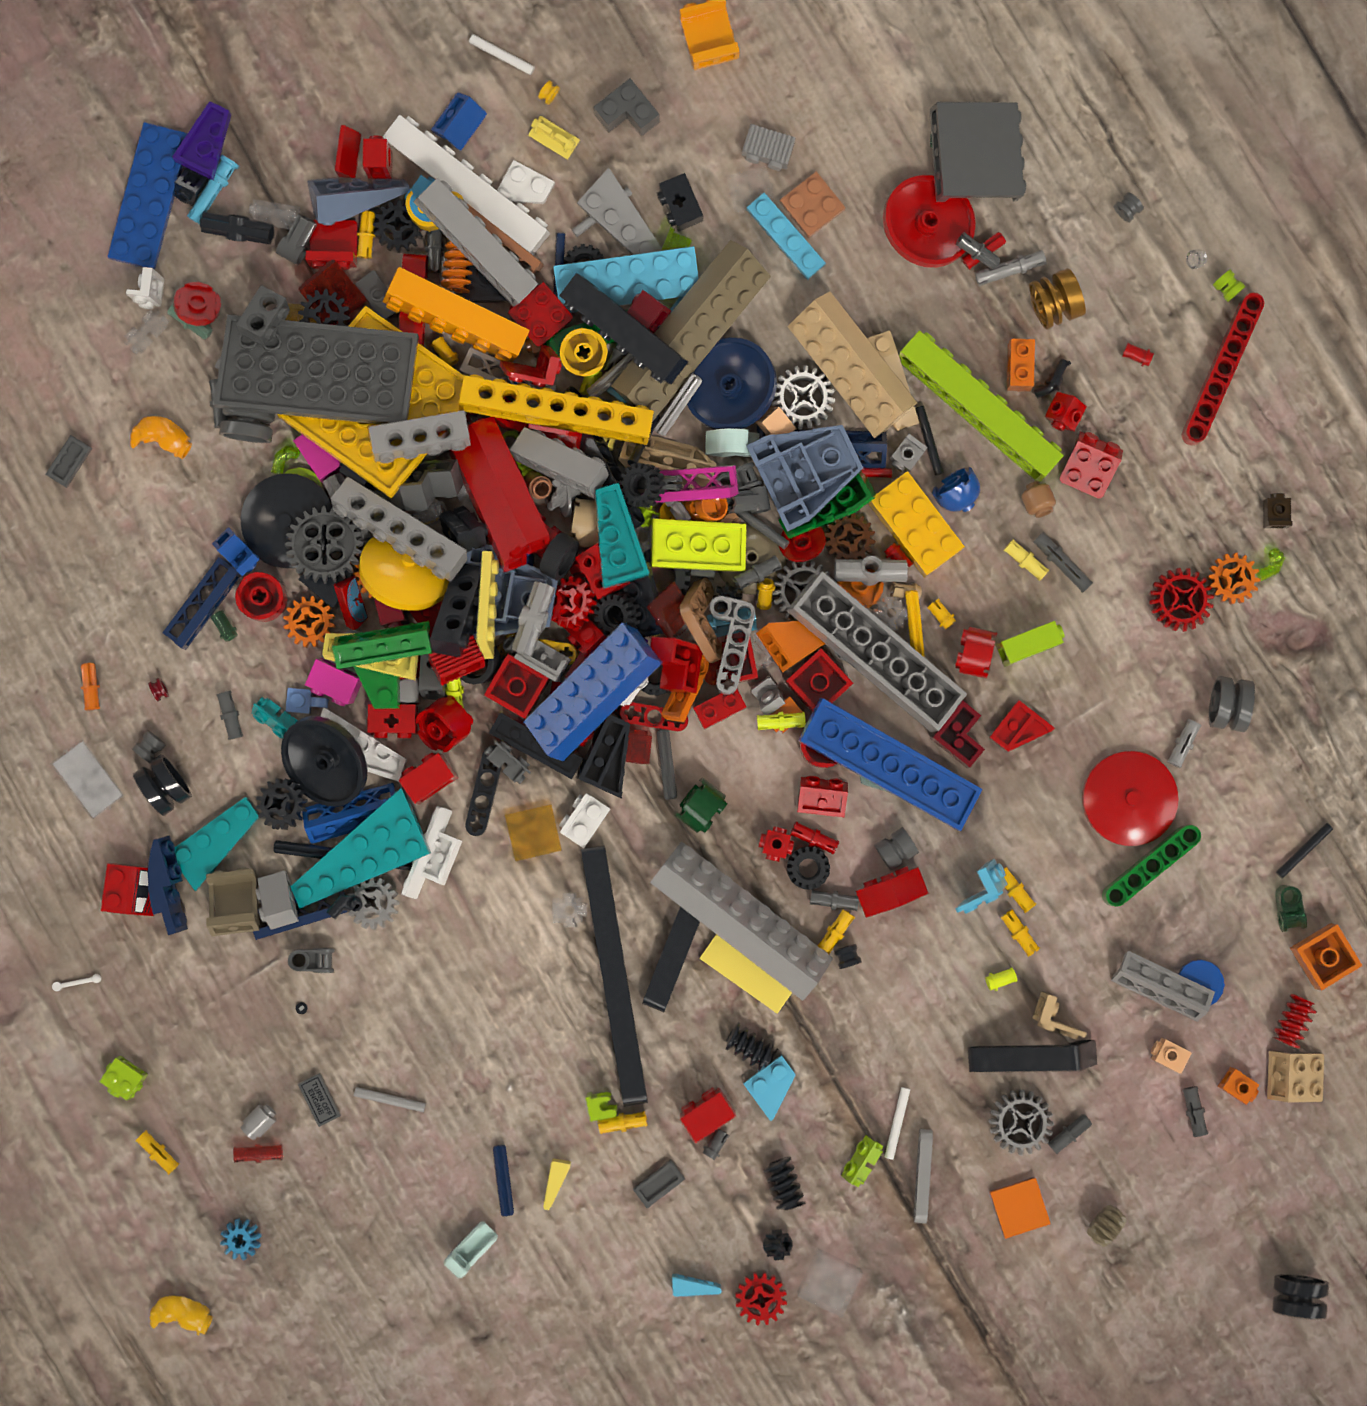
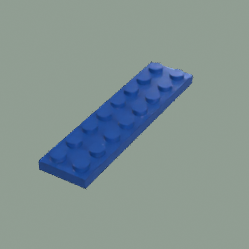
(890, 764)

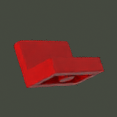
(569, 438)

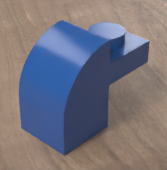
(236, 552)

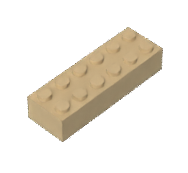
(852, 364)

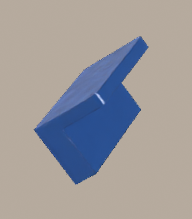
(459, 120)

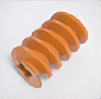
(456, 270)

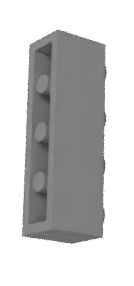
(559, 461)

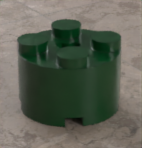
(701, 805)

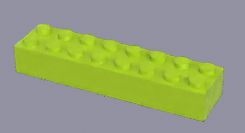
(979, 406)

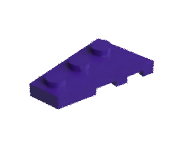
(204, 141)

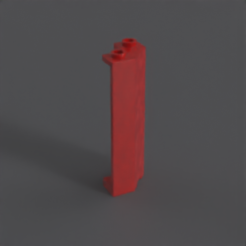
(500, 495)

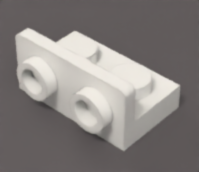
(151, 289)
(584, 819)

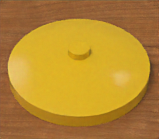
(398, 579)

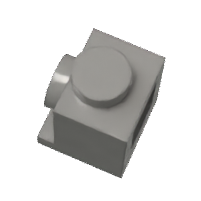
(917, 449)

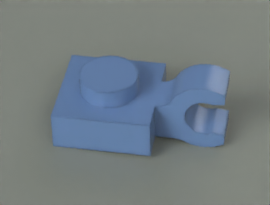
(301, 701)

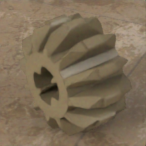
(1106, 1225)

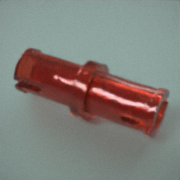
(258, 1153)

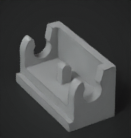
(546, 661)

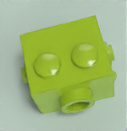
(123, 1078)

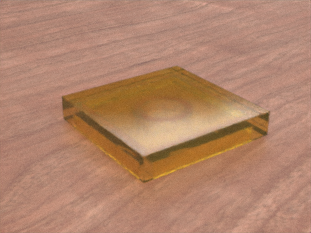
(533, 832)

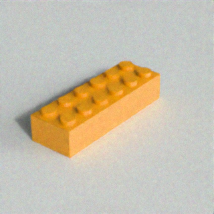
(454, 316)

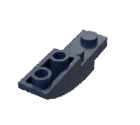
(162, 876)

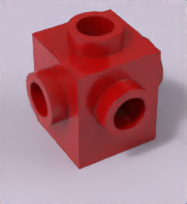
(1065, 412)
(766, 844)

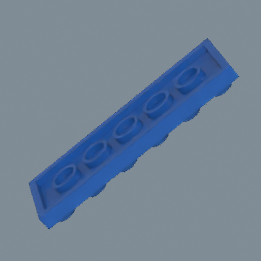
(147, 198)

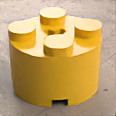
(596, 356)

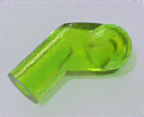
(1275, 564)

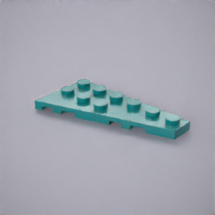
(376, 846)

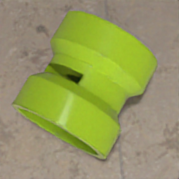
(1228, 285)

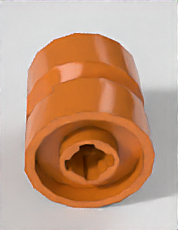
(707, 509)

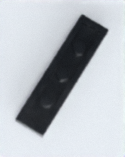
(523, 740)

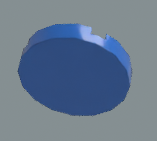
(1205, 974)

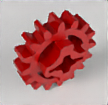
(572, 602)
(771, 1296)

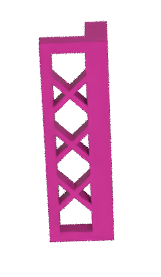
(698, 492)

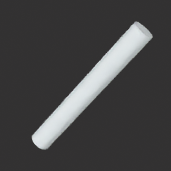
(501, 54)
(897, 1123)

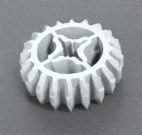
(811, 405)

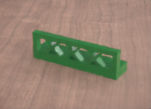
(382, 645)

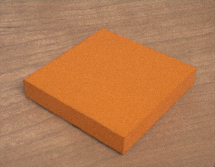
(1020, 1207)

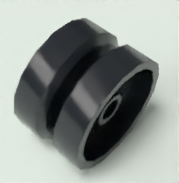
(162, 785)
(1300, 1296)

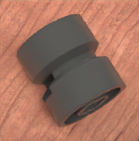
(896, 848)

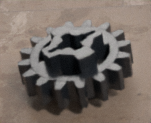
(389, 225)
(324, 303)
(291, 805)

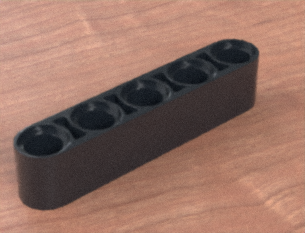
(671, 961)

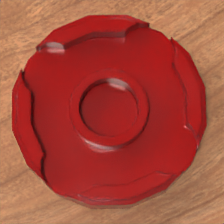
(197, 304)

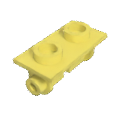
(553, 137)

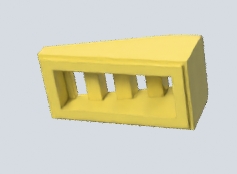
(557, 1174)

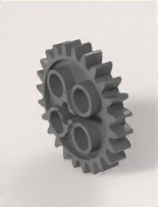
(303, 545)

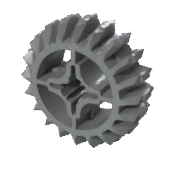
(793, 584)
(1012, 1128)

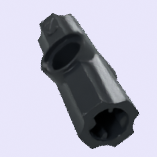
(237, 228)

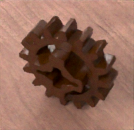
(852, 549)

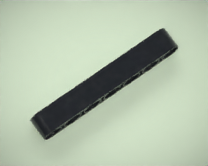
(596, 447)

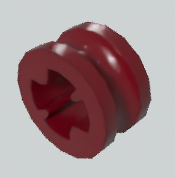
(158, 689)

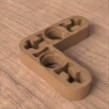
(692, 612)

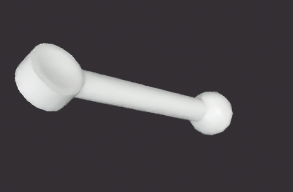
(57, 986)

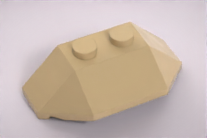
(670, 456)

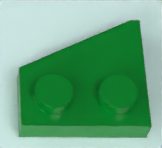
(381, 688)

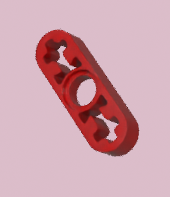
(635, 720)

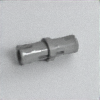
(1185, 741)

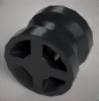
(847, 956)

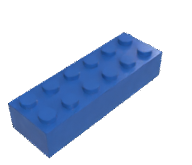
(592, 692)

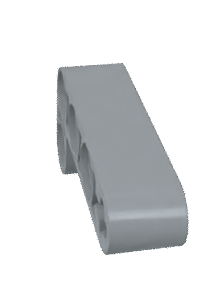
(732, 647)

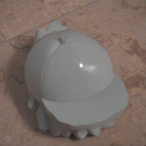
(561, 496)

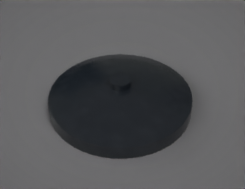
(271, 511)
(324, 761)

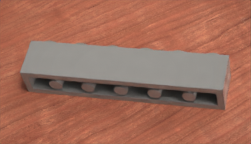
(476, 242)

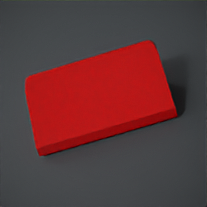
(347, 152)

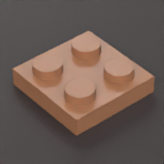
(812, 204)

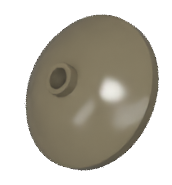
(764, 550)

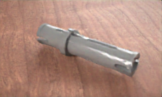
(1015, 266)

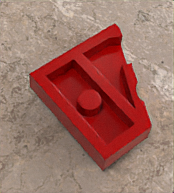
(1019, 727)

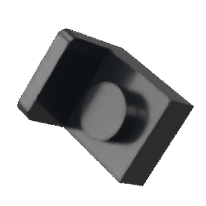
(189, 186)

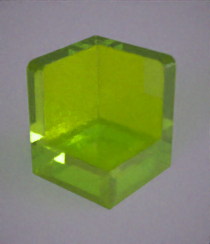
(675, 241)

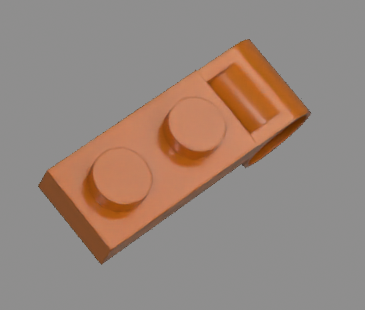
(681, 703)

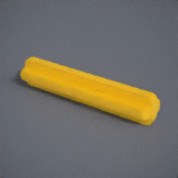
(914, 621)

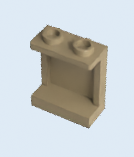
(232, 902)

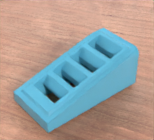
(692, 1286)

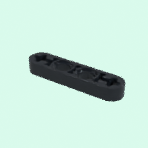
(480, 789)

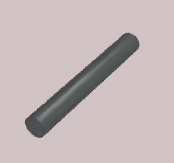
(764, 529)

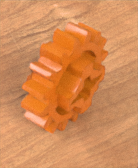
(1242, 582)
(298, 624)

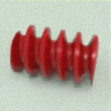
(1294, 1021)

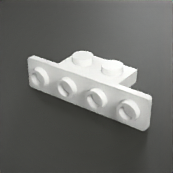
(440, 861)

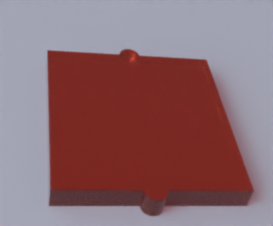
(666, 610)

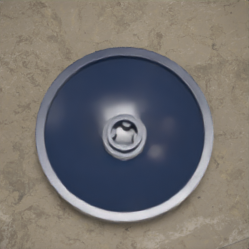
(734, 386)

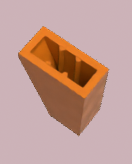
(788, 642)

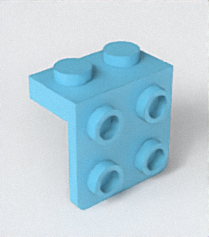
(993, 879)

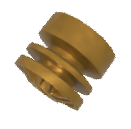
(1062, 297)

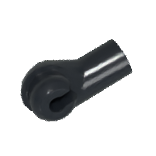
(345, 902)

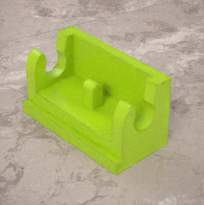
(598, 1107)

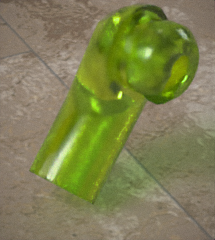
(282, 456)

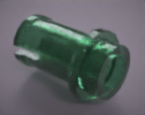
(224, 626)

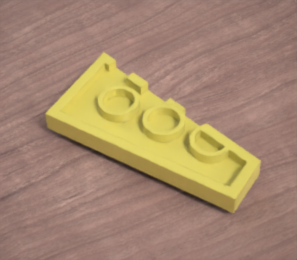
(487, 605)
(400, 667)

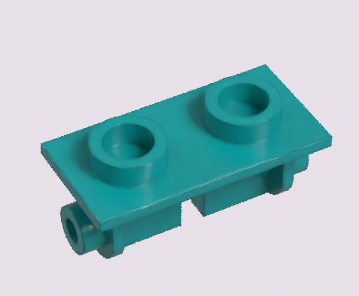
(265, 713)

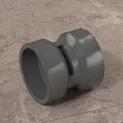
(149, 746)

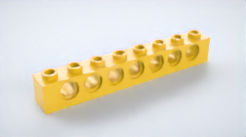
(543, 415)

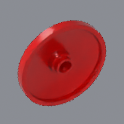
(926, 229)
(1130, 798)

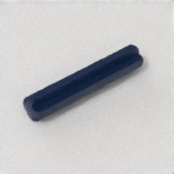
(503, 1180)

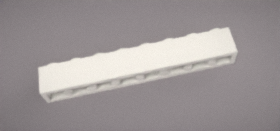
(475, 189)

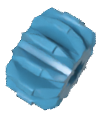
(248, 1236)

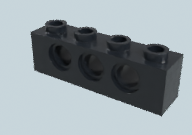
(457, 612)

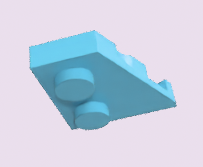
(771, 1086)

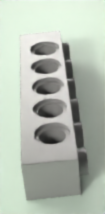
(353, 493)

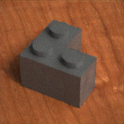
(629, 104)
(429, 481)

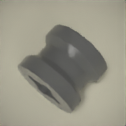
(1128, 207)

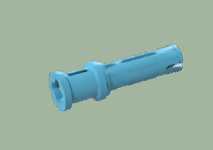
(210, 192)

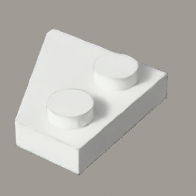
(526, 185)

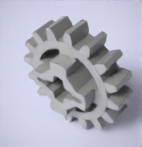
(379, 896)

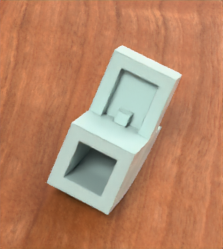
(729, 442)

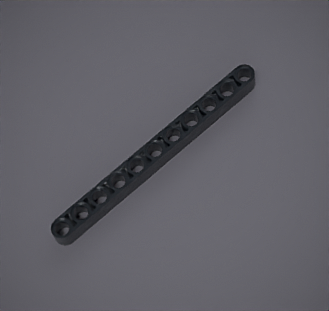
(614, 976)

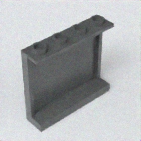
(977, 150)

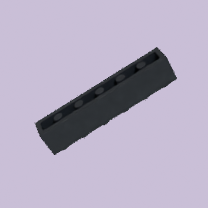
(624, 329)

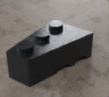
(606, 757)

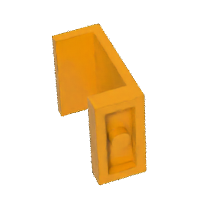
(708, 33)

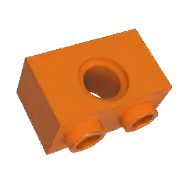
(1020, 364)

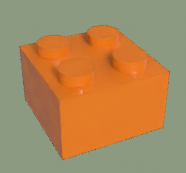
(1326, 956)

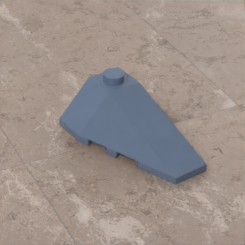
(340, 201)

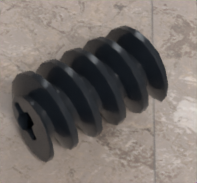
(750, 1047)
(783, 1184)

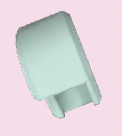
(470, 1249)

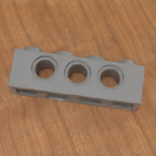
(408, 430)

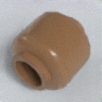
(1038, 499)

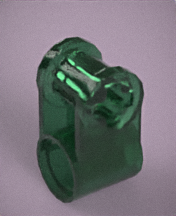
(1290, 910)

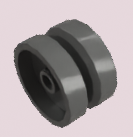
(247, 426)
(1231, 704)

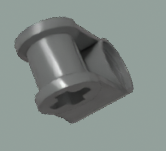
(742, 479)
(314, 960)

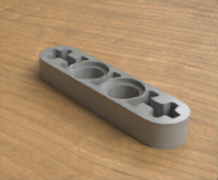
(923, 1175)

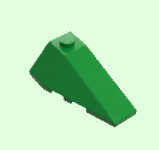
(846, 502)

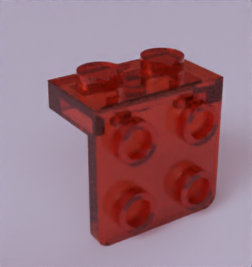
(335, 280)

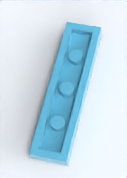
(785, 236)

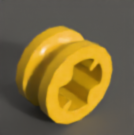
(548, 92)

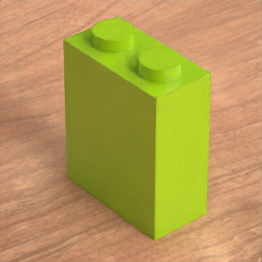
(1030, 643)

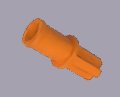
(90, 686)

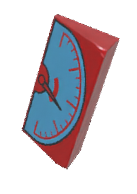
(351, 602)

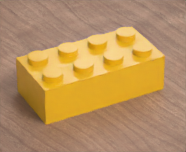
(916, 524)

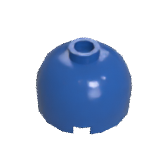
(958, 492)

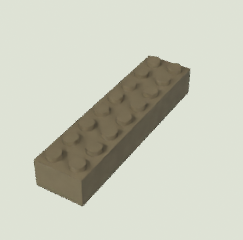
(697, 323)

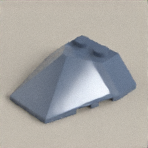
(805, 470)
(512, 594)

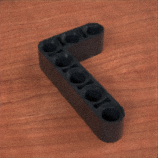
(1033, 1058)

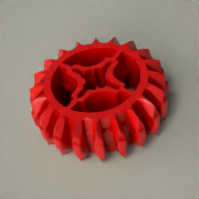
(1165, 613)

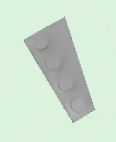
(617, 215)

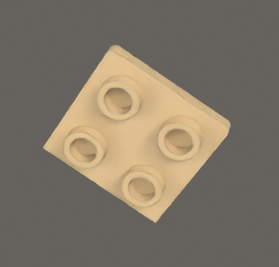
(1047, 1008)
(1295, 1077)

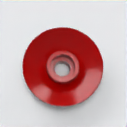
(814, 544)

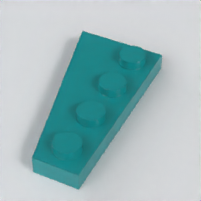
(618, 543)
(213, 842)

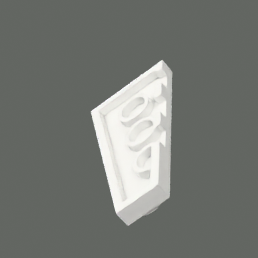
(379, 757)

